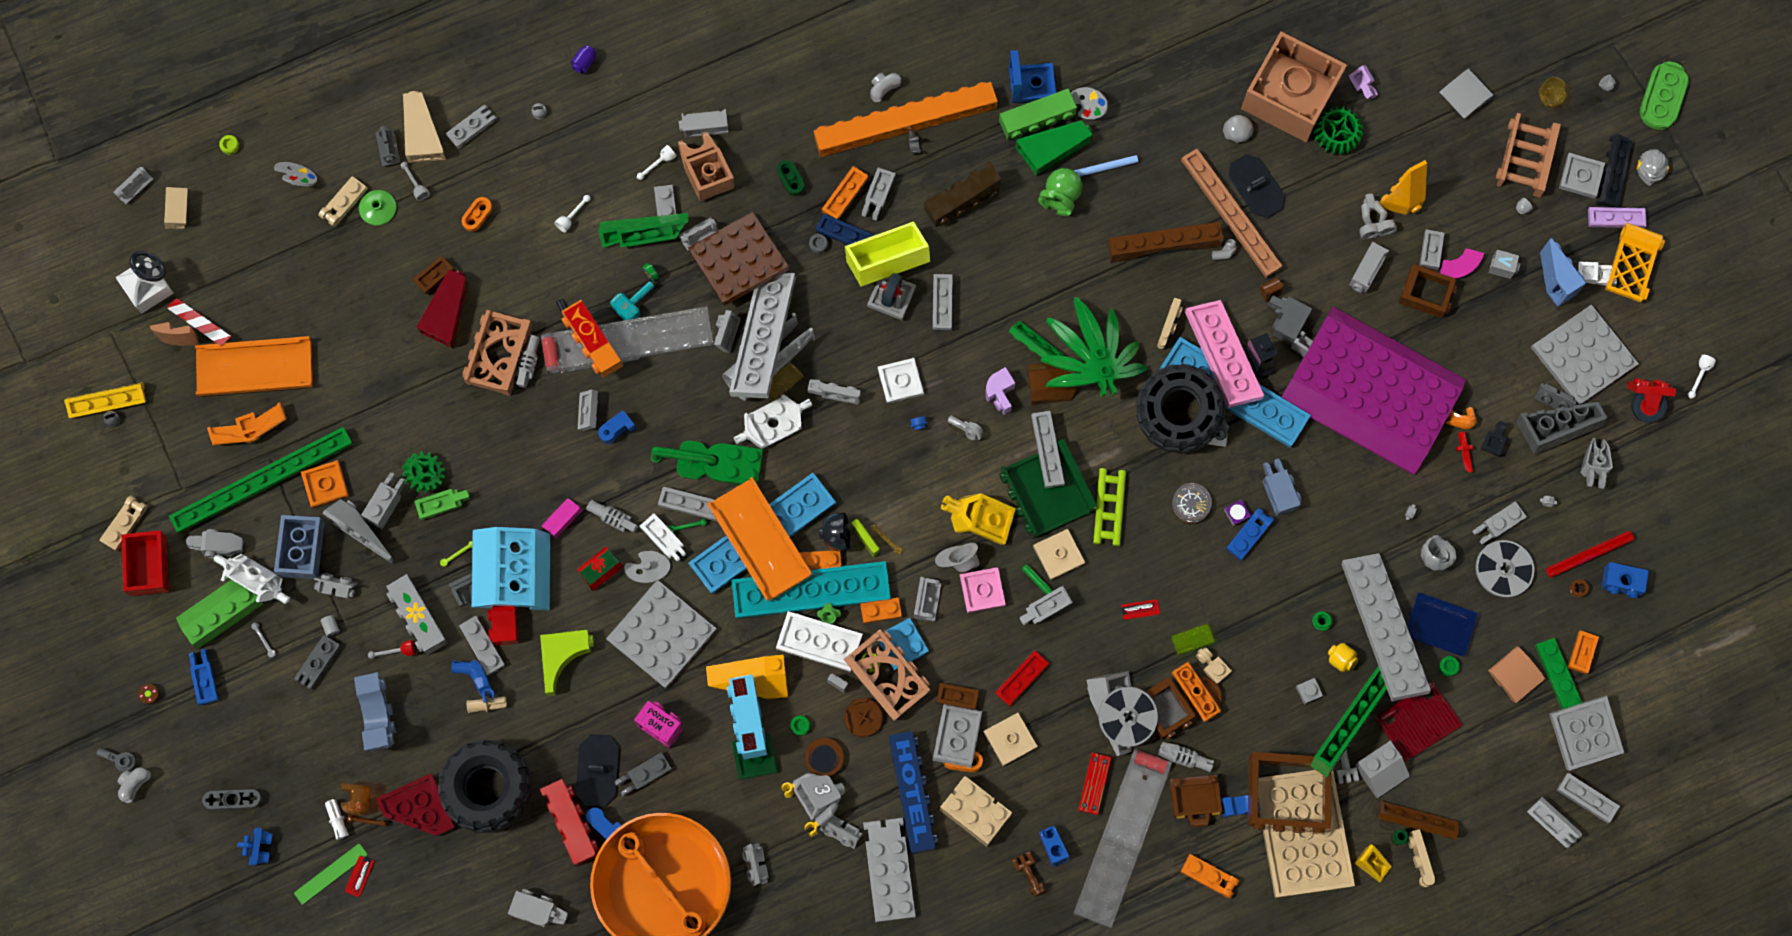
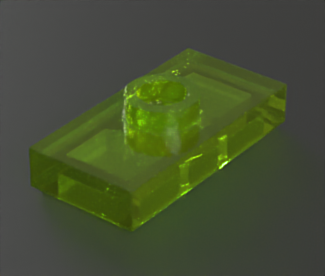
(1192, 639)

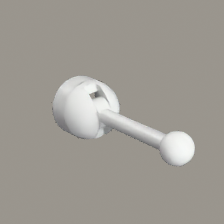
(667, 154)
(564, 223)
(1705, 363)

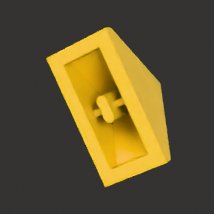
(1373, 863)

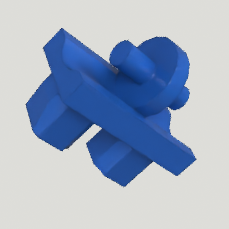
(256, 856)

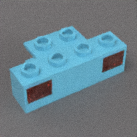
(748, 716)

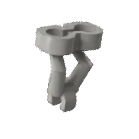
(1370, 230)

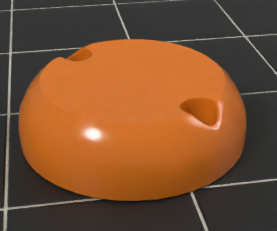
(661, 881)

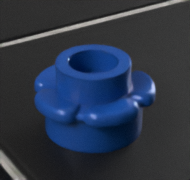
(918, 423)

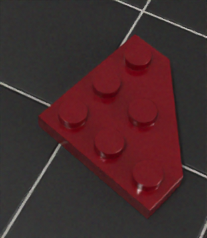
(417, 806)

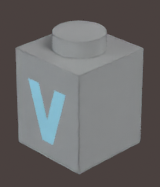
(1504, 264)

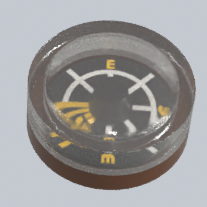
(1191, 503)

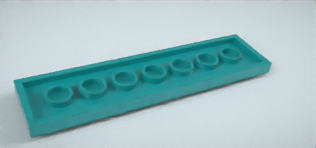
(829, 585)

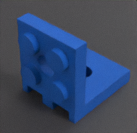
(1021, 79)

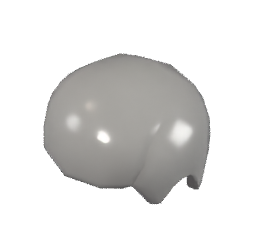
(1238, 129)

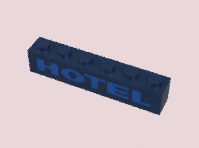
(911, 792)

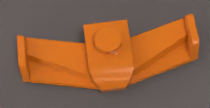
(248, 427)

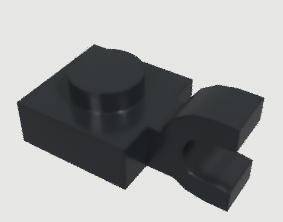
(1494, 440)

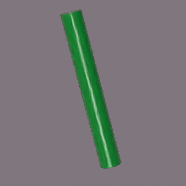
(1037, 580)

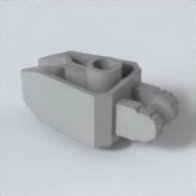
(1597, 463)
(215, 542)

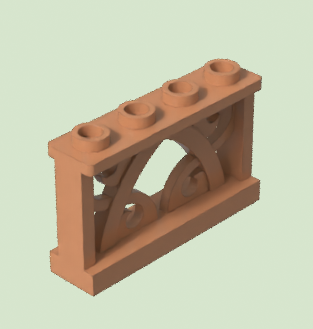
(508, 375)
(887, 701)

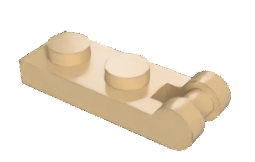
(343, 201)
(123, 523)
(1421, 858)

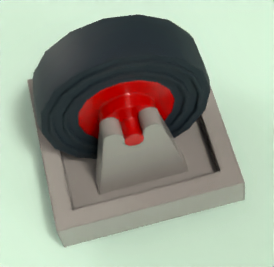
(892, 296)

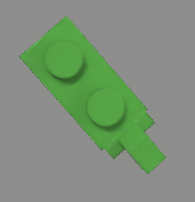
(441, 503)

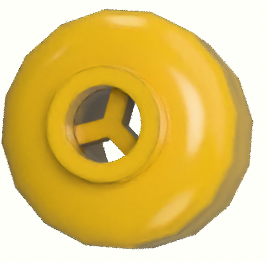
(1343, 657)

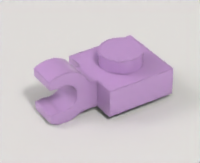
(1362, 80)

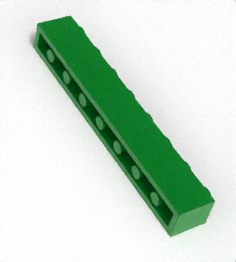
(1350, 724)

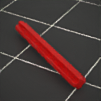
(1589, 554)

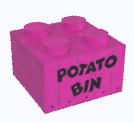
(659, 724)

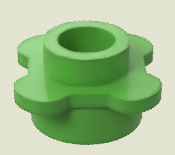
(828, 618)

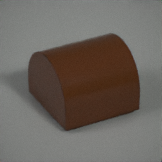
(1270, 289)

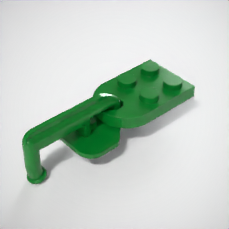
(734, 463)

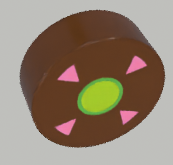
(148, 694)

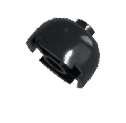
(835, 532)

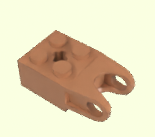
(706, 168)

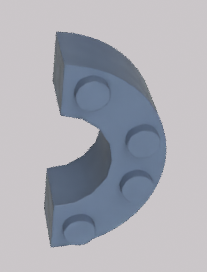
(376, 712)

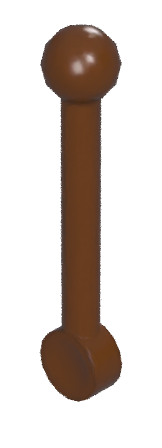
(351, 818)

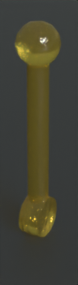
(897, 549)

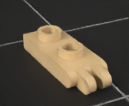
(1169, 326)

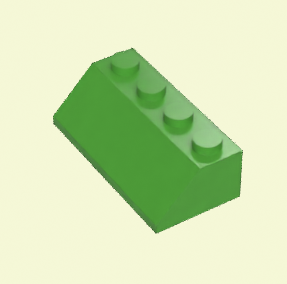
(217, 613)

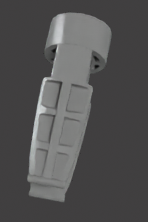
(783, 356)

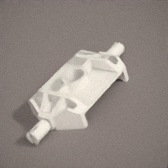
(782, 410)
(264, 583)

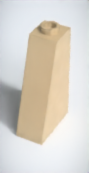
(420, 133)

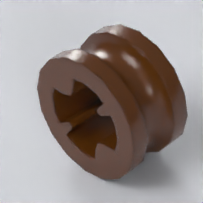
(1572, 589)

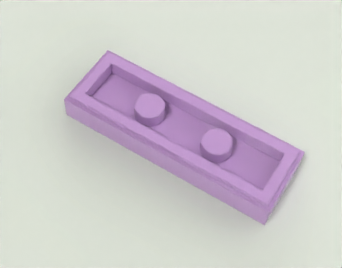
(1616, 217)

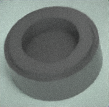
(818, 243)

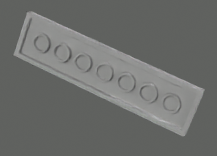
(762, 338)
(1385, 627)

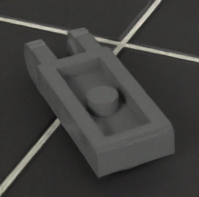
(644, 774)

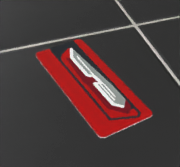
(1140, 609)
(359, 876)

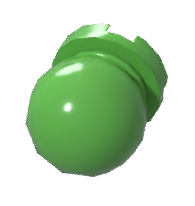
(1061, 191)

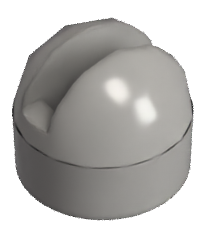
(1607, 83)
(539, 113)
(1524, 206)

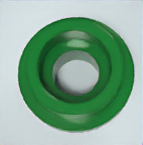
(1322, 615)

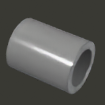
(329, 626)

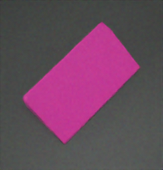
(561, 518)

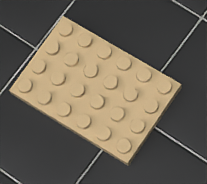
(1303, 860)

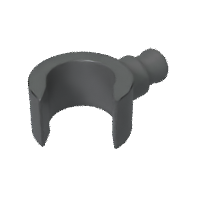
(913, 143)

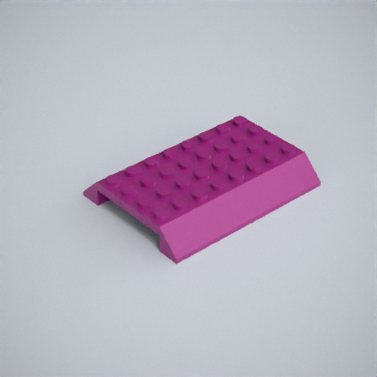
(1374, 390)

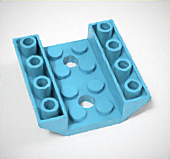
(497, 566)

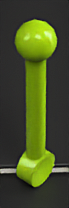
(444, 562)

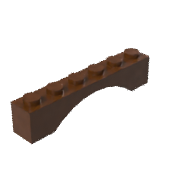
(1135, 245)

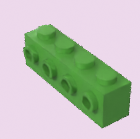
(1038, 114)

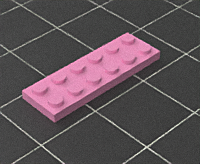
(1224, 353)

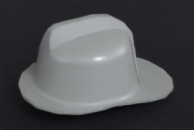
(960, 557)

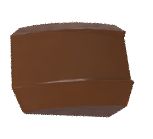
(1039, 376)

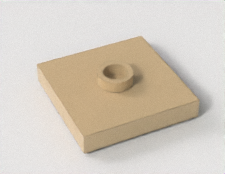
(1059, 554)
(1010, 739)

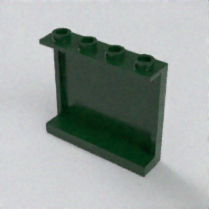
(1048, 507)

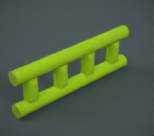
(1101, 515)

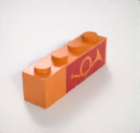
(591, 338)

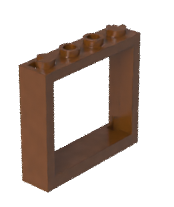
(1280, 825)

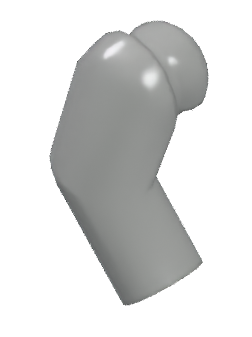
(1227, 251)

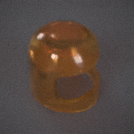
(359, 799)

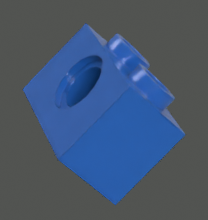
(1635, 576)

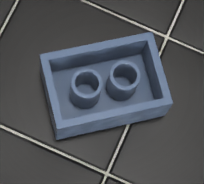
(299, 547)

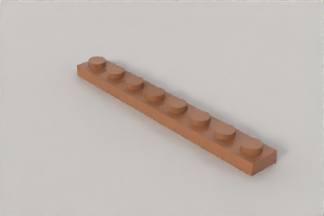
(1231, 213)

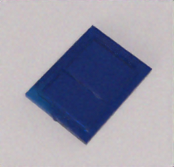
(1441, 624)

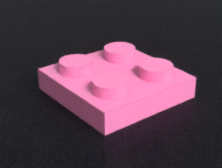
(982, 590)

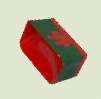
(599, 568)

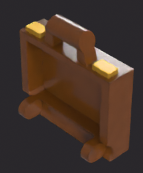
(1195, 797)

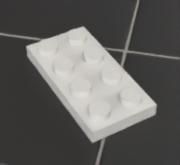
(817, 640)

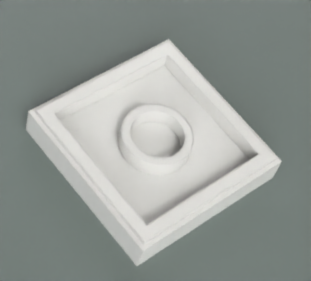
(900, 380)

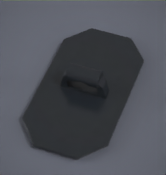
(1256, 186)
(597, 770)

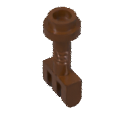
(1037, 889)

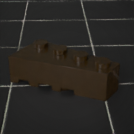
(964, 195)

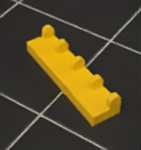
(105, 400)

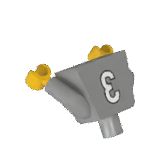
(817, 796)

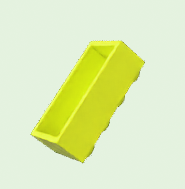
(887, 254)

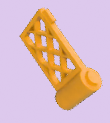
(1643, 241)

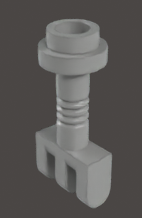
(1346, 770)

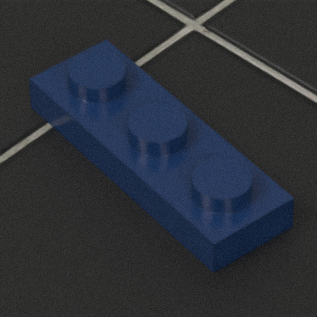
(840, 230)

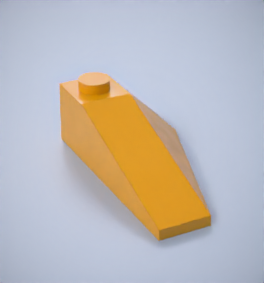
(1409, 193)
(767, 673)

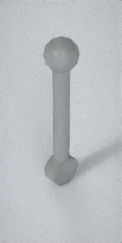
(271, 653)

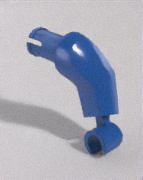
(477, 674)

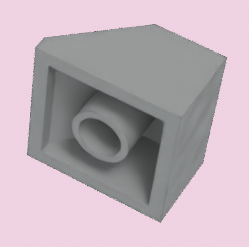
(1383, 769)

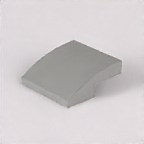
(1466, 93)

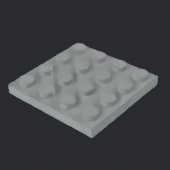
(1584, 355)
(661, 634)

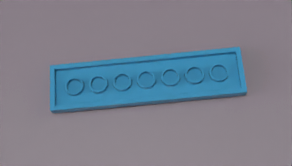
(1270, 415)
(794, 511)

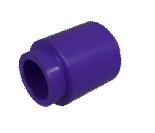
(583, 59)

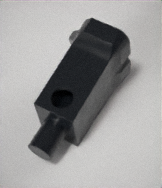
(1261, 356)

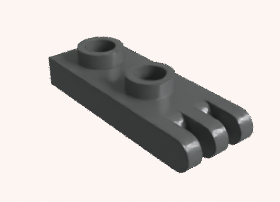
(317, 662)

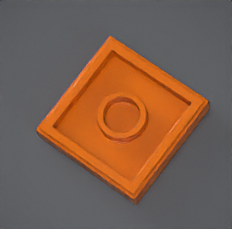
(324, 484)

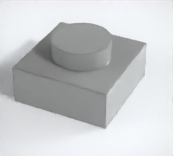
(1309, 691)

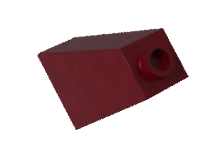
(445, 309)

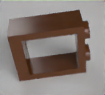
(1422, 305)

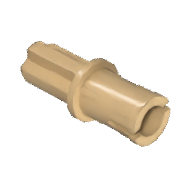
(479, 705)

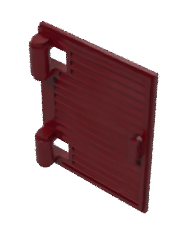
(1417, 722)

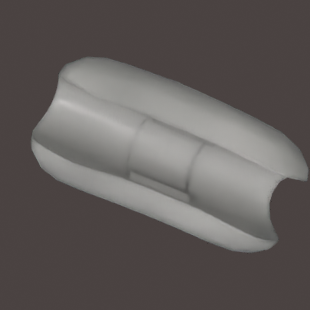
(883, 84)
(131, 782)

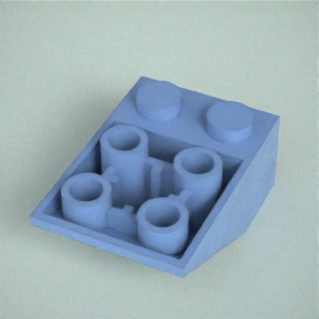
(1560, 276)

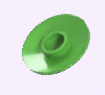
(381, 214)

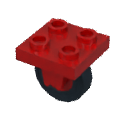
(1649, 401)

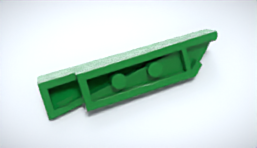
(641, 230)

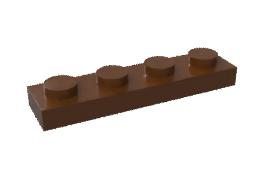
(1418, 820)

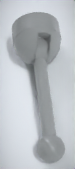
(420, 191)

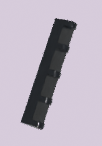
(1615, 171)

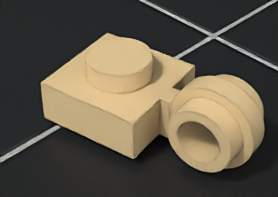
(1216, 669)

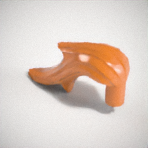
(1462, 421)

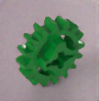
(414, 474)

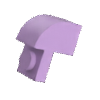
(997, 386)

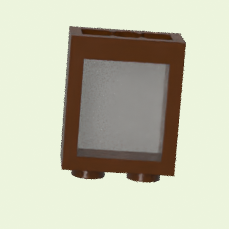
(1171, 709)

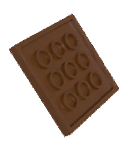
(738, 258)

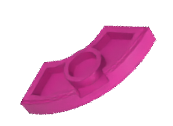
(1463, 265)

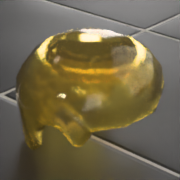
(1552, 92)

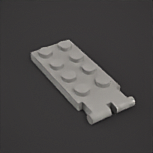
(889, 871)

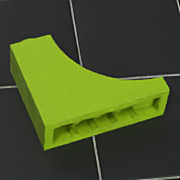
(558, 651)

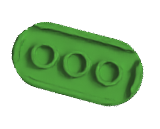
(1664, 95)

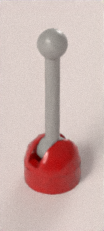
(407, 648)

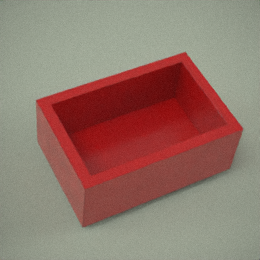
(145, 563)

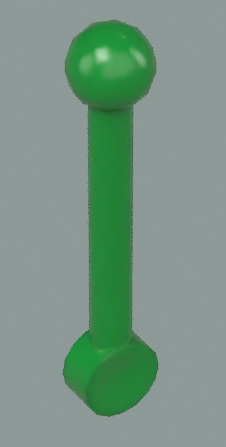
(702, 522)

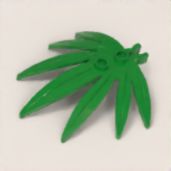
(1100, 362)

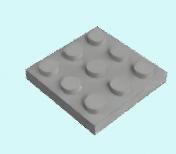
(1586, 733)

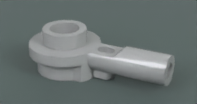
(972, 430)

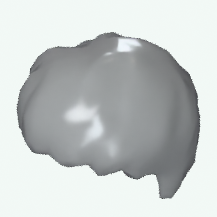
(1438, 553)

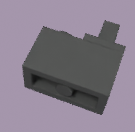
(1290, 318)

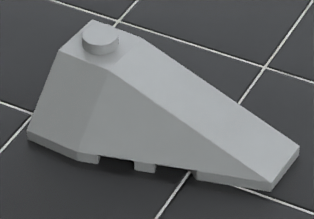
(350, 521)
(1099, 688)

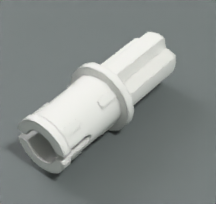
(336, 819)

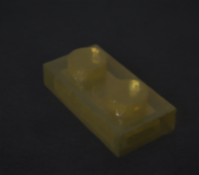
(784, 381)

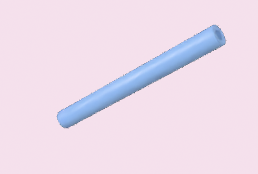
(1106, 166)

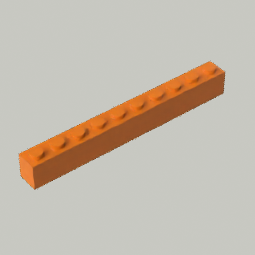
(902, 119)

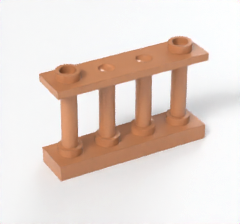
(1545, 151)

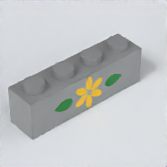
(416, 614)

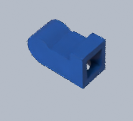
(615, 427)
(1235, 806)
(600, 823)
(1053, 846)

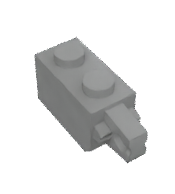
(536, 910)

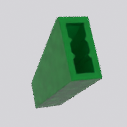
(1053, 145)

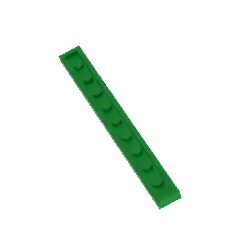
(260, 480)

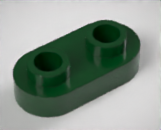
(791, 178)

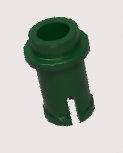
(1402, 834)

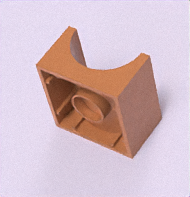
(1293, 86)

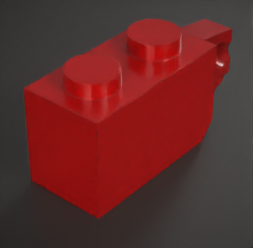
(504, 625)

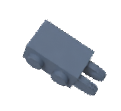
(1280, 489)

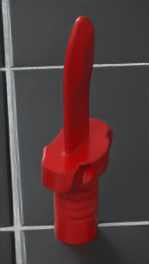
(1465, 448)

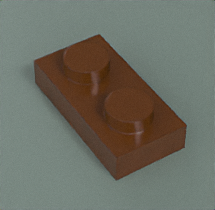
(432, 275)
(957, 696)

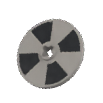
(1496, 580)
(1131, 731)

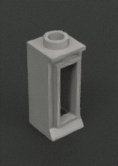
(711, 122)
(1368, 268)

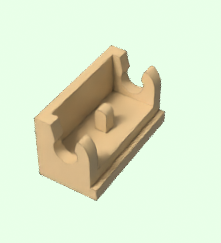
(175, 208)

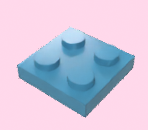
(908, 640)

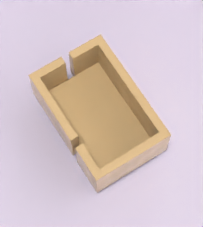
(975, 811)

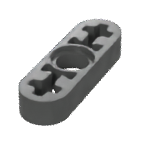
(226, 793)

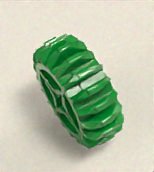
(1350, 138)

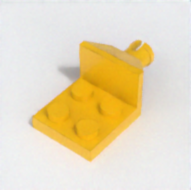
(980, 516)

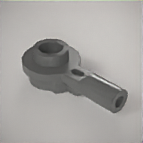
(123, 761)

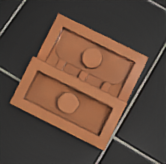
(176, 336)
(1516, 674)

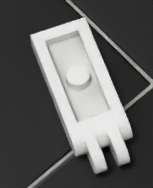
(663, 537)

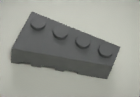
(1560, 425)

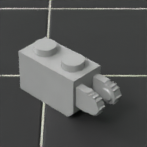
(383, 502)

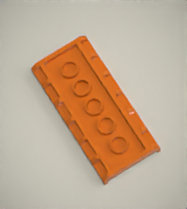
(254, 366)
(759, 540)

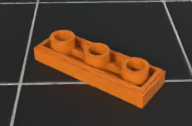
(1202, 702)

